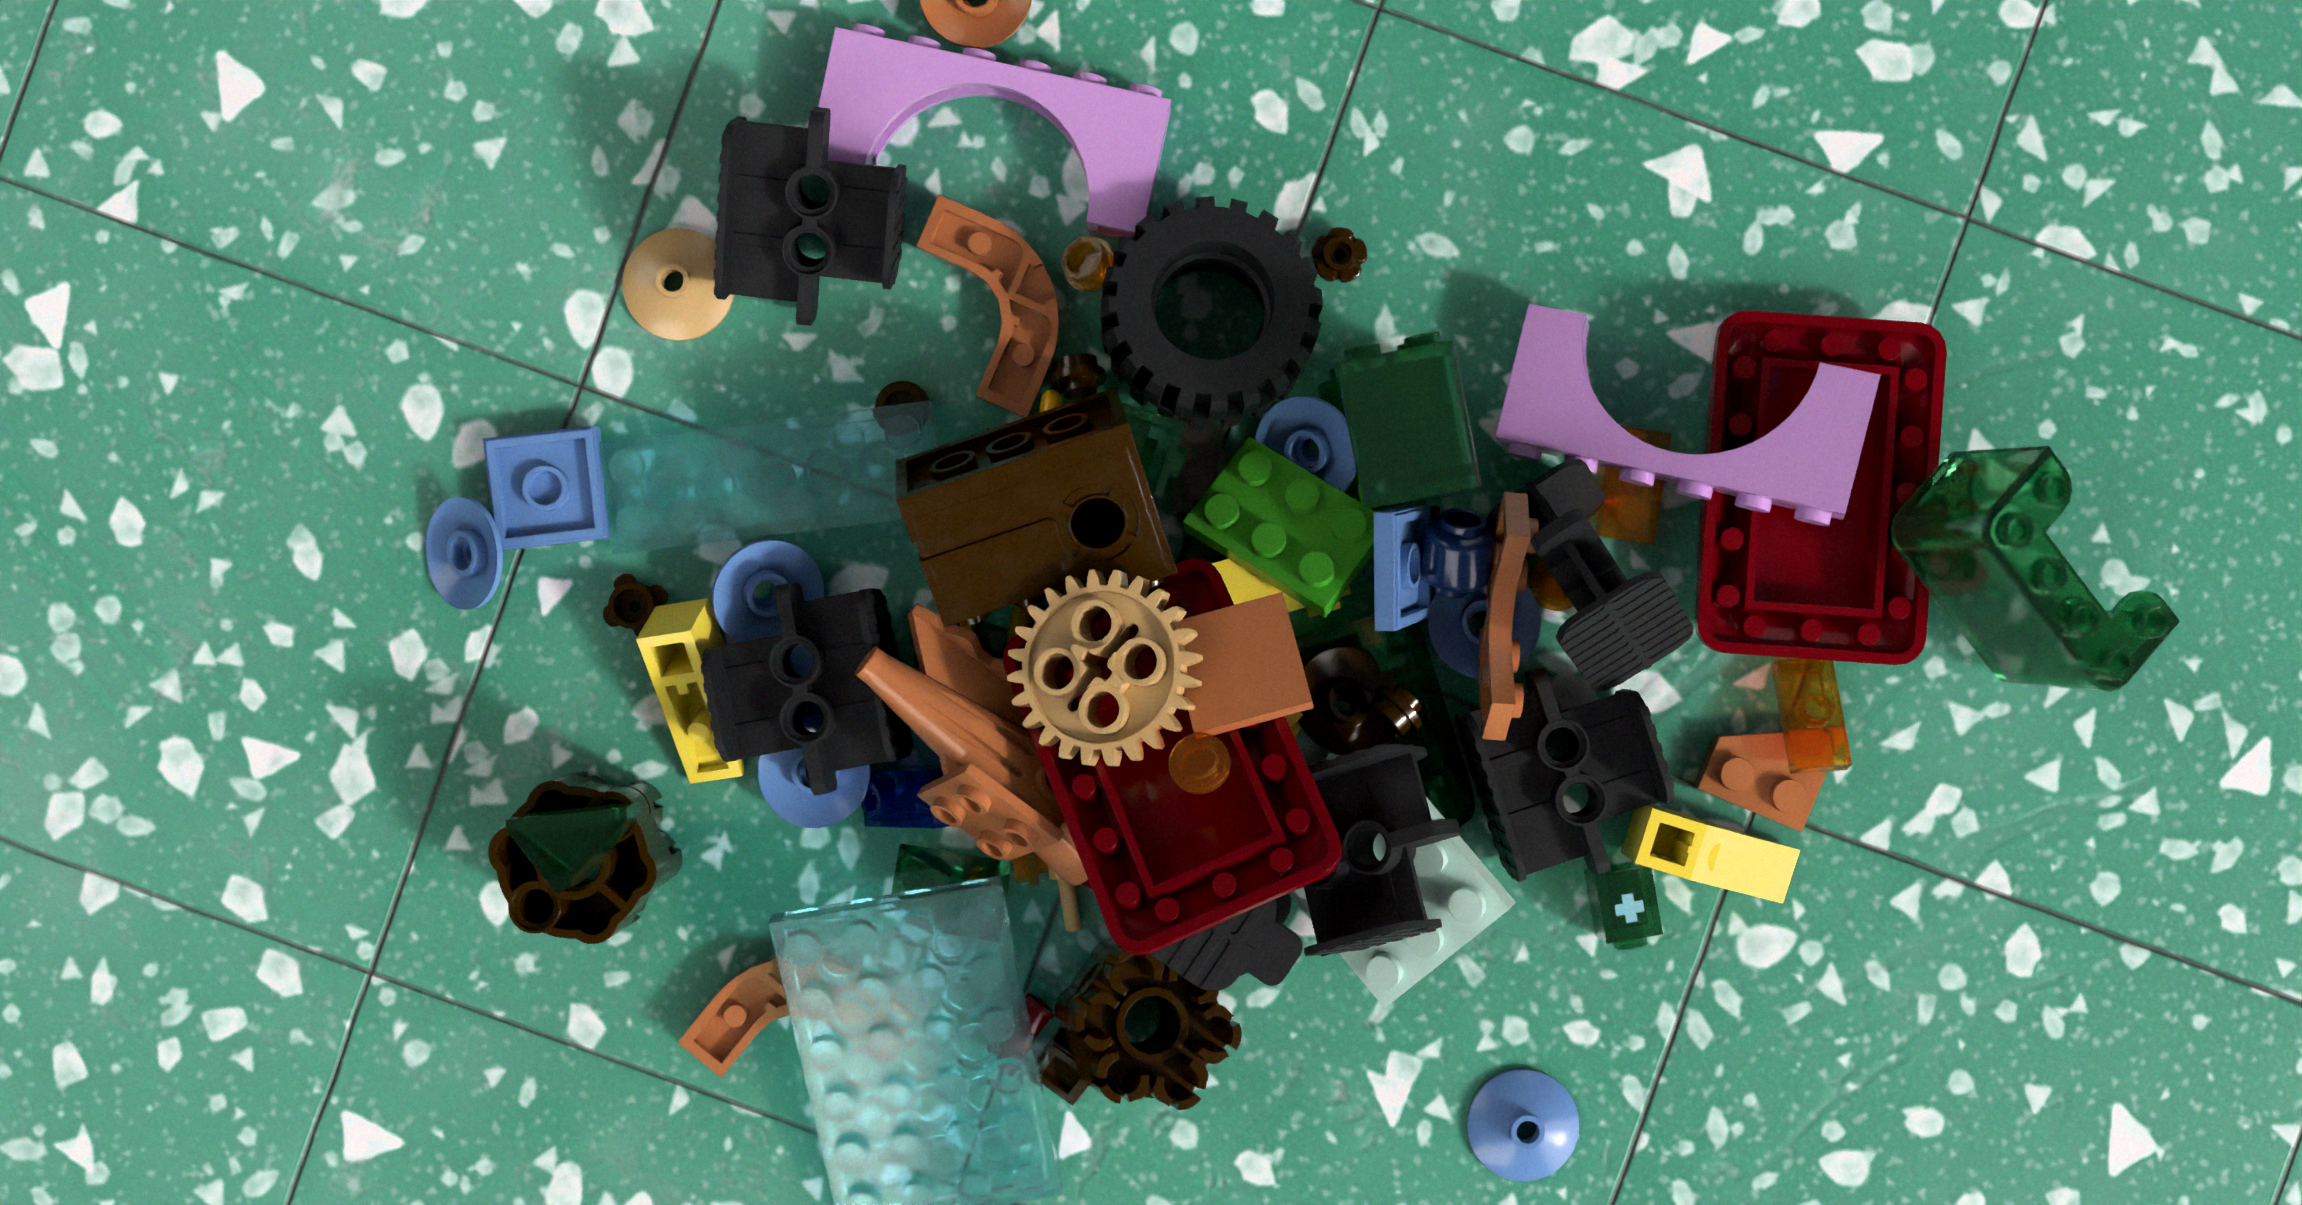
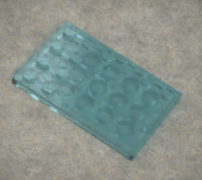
(918, 1048)

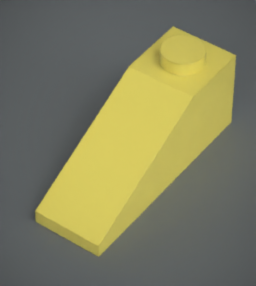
(672, 654)

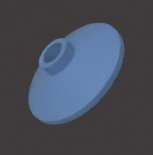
(1297, 420)
(464, 553)
(771, 560)
(1458, 642)
(788, 791)
(1506, 1103)

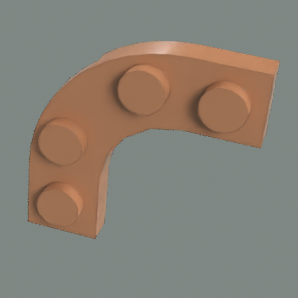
(1024, 296)
(1498, 651)
(736, 1016)

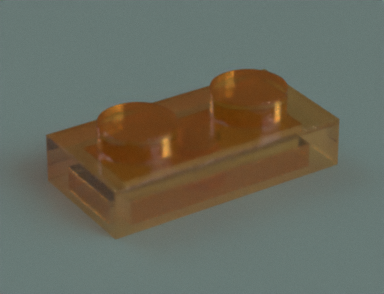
(1629, 509)

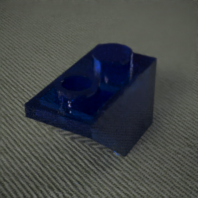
(894, 799)

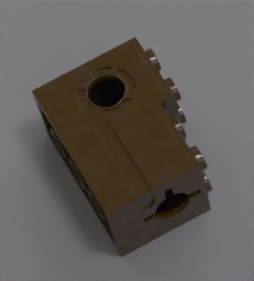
(1030, 507)

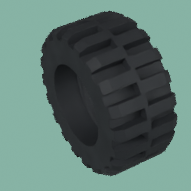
(1226, 243)

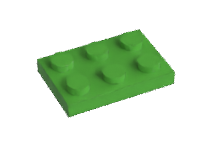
(1285, 526)

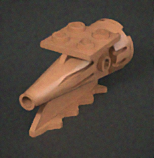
(987, 756)

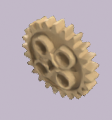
(1143, 704)

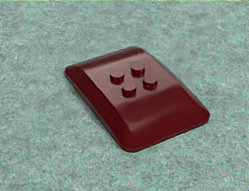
(1800, 585)
(1176, 858)

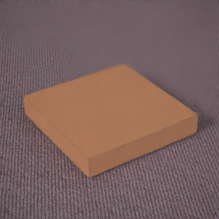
(1247, 666)

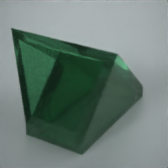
(571, 842)

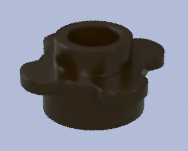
(619, 604)

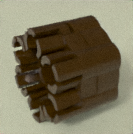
(626, 877)
(1169, 1062)

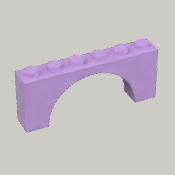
(886, 82)
(1798, 465)

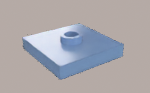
(547, 487)
(1399, 589)

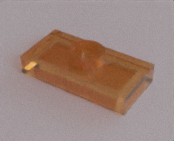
(1811, 715)

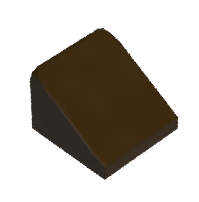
(1059, 1069)

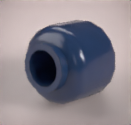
(1457, 552)

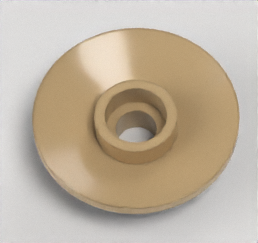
(680, 313)

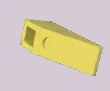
(1709, 853)

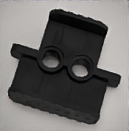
(767, 210)
(1618, 621)
(759, 696)
(1524, 788)
(1368, 898)
(1241, 945)

